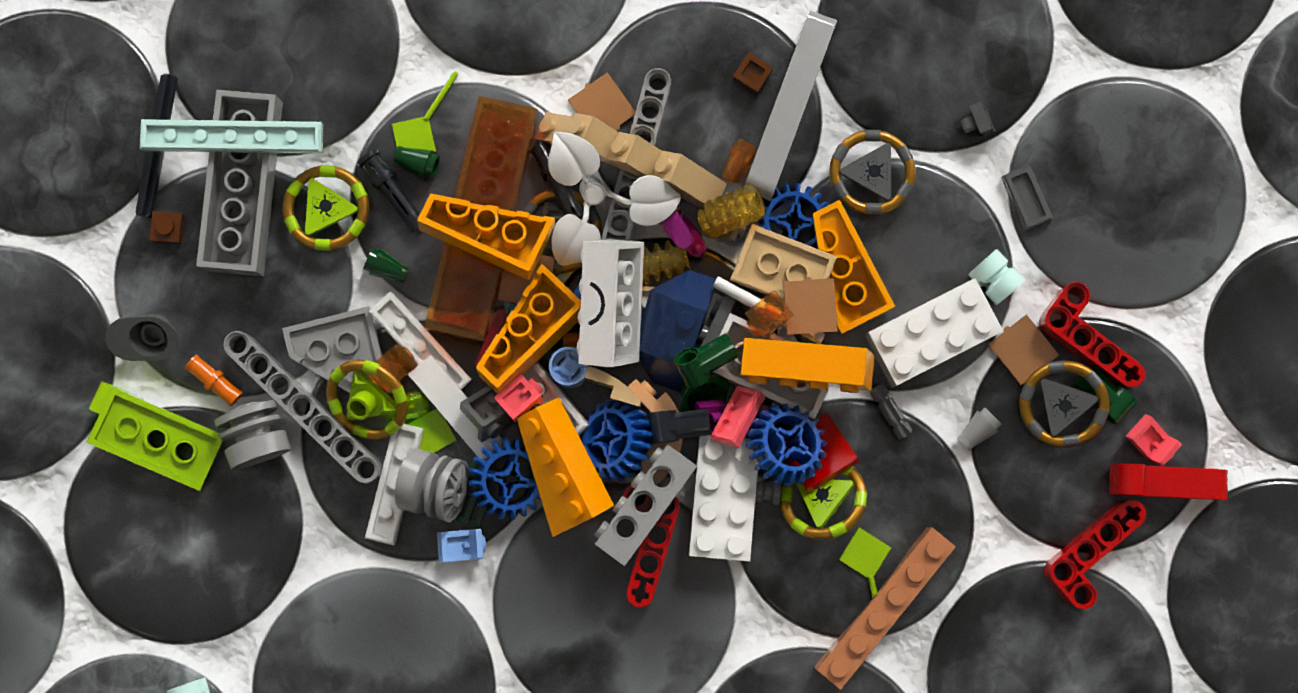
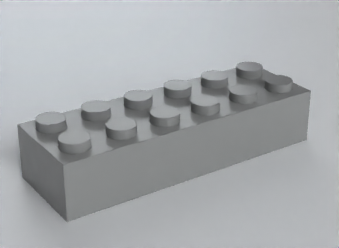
(238, 193)

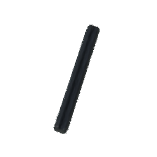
(154, 159)

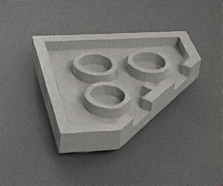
(333, 341)

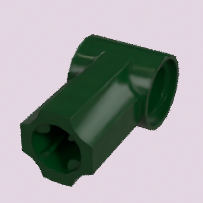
(697, 363)
(1120, 400)

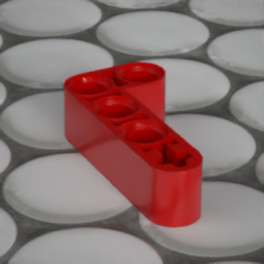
(1094, 340)
(1168, 482)
(647, 547)
(1097, 549)

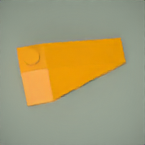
(857, 284)

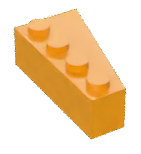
(493, 234)
(530, 330)
(808, 364)
(562, 468)

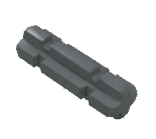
(891, 411)

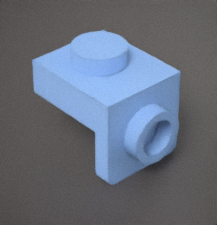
(460, 545)

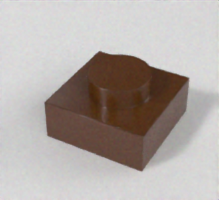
(753, 73)
(167, 227)

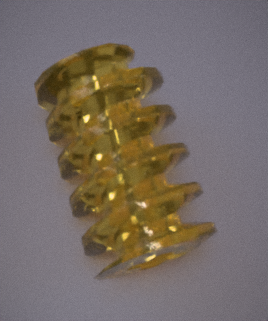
(731, 211)
(663, 261)

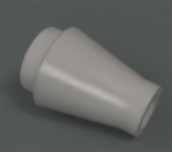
(979, 429)

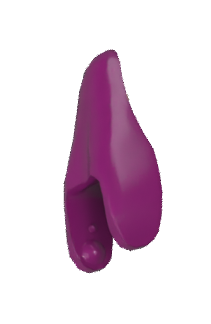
(684, 233)

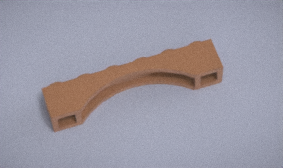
(885, 608)

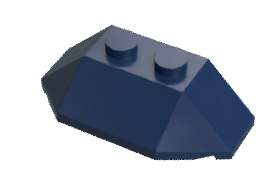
(672, 323)

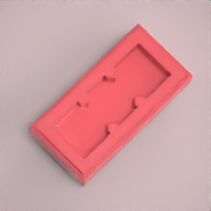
(738, 416)

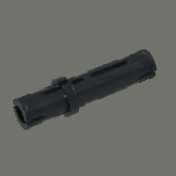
(562, 192)

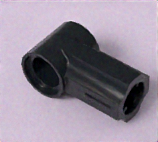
(673, 425)

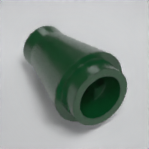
(419, 161)
(385, 266)

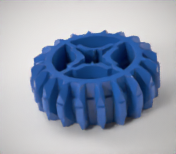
(796, 197)
(615, 446)
(805, 453)
(504, 492)

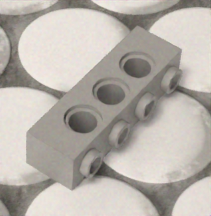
(624, 547)

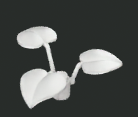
(575, 158)

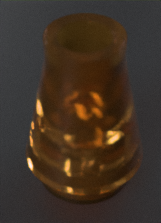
(739, 160)

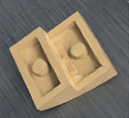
(620, 391)

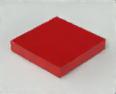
(838, 458)

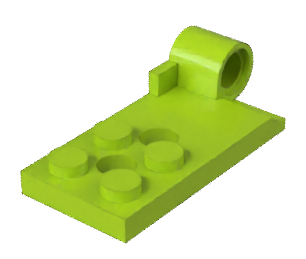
(125, 428)

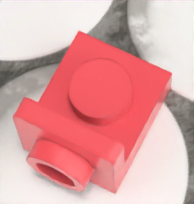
(519, 397)

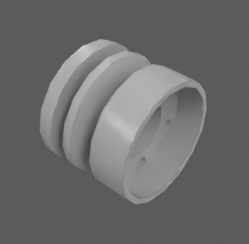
(252, 434)
(432, 485)

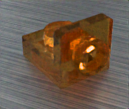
(768, 315)
(397, 361)

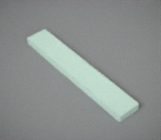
(231, 136)

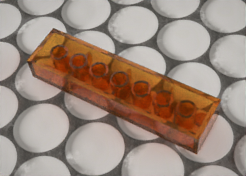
(494, 176)

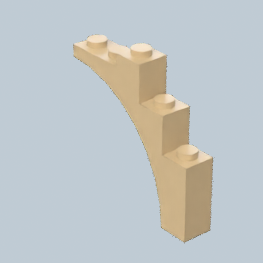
(636, 156)

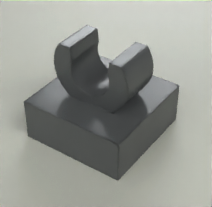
(979, 119)

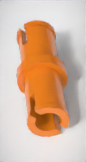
(213, 380)

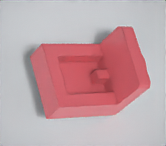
(1153, 441)

